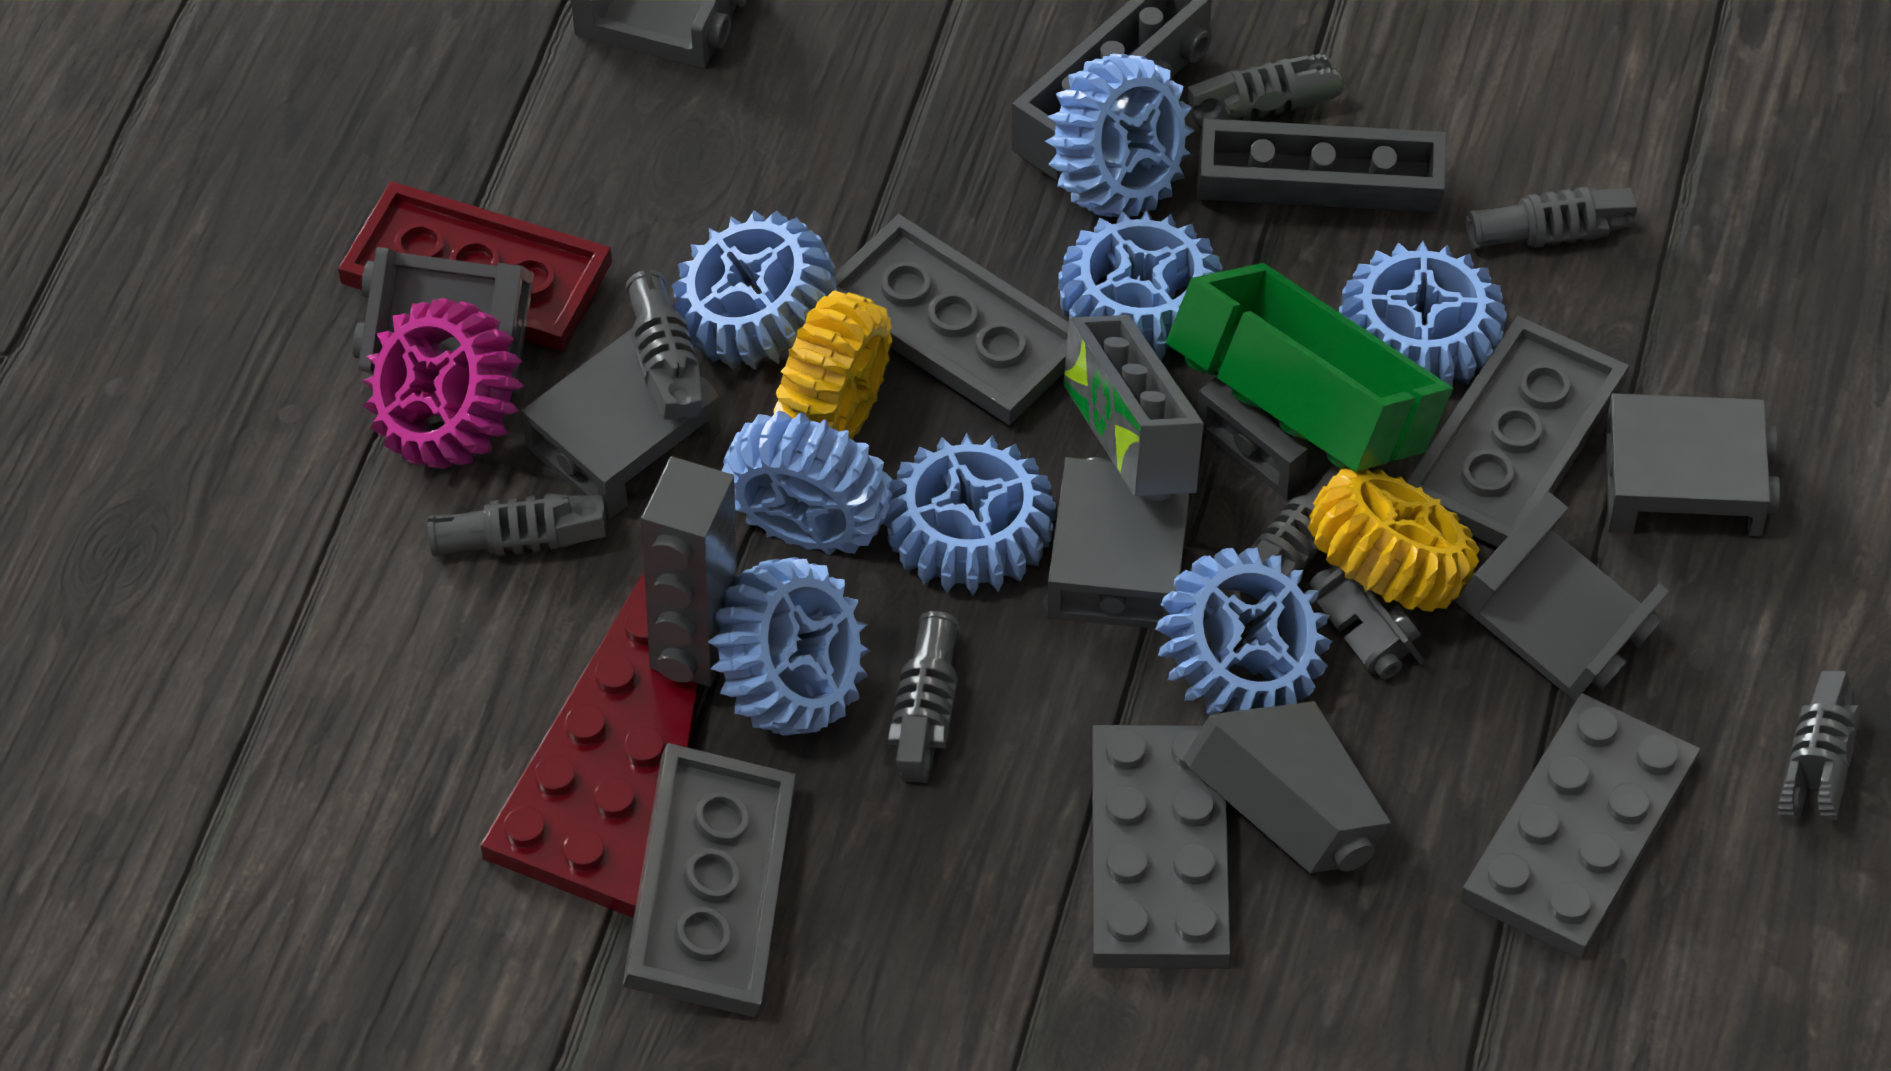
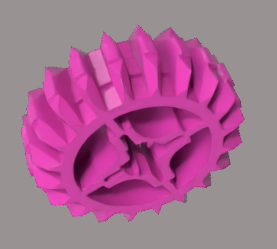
(461, 386)

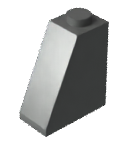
(1292, 783)

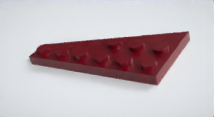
(592, 783)

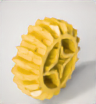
(837, 362)
(1393, 539)

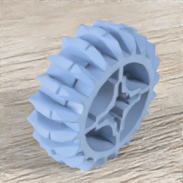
(1120, 135)
(1146, 268)
(1456, 303)
(722, 308)
(808, 483)
(966, 525)
(1201, 606)
(789, 646)

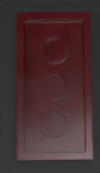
(435, 226)

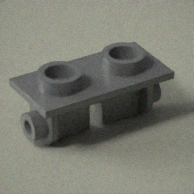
(1381, 637)

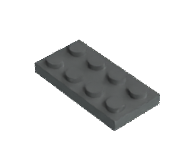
(959, 319)
(1518, 428)
(1580, 826)
(1156, 853)
(710, 880)

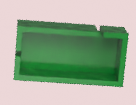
(1308, 367)

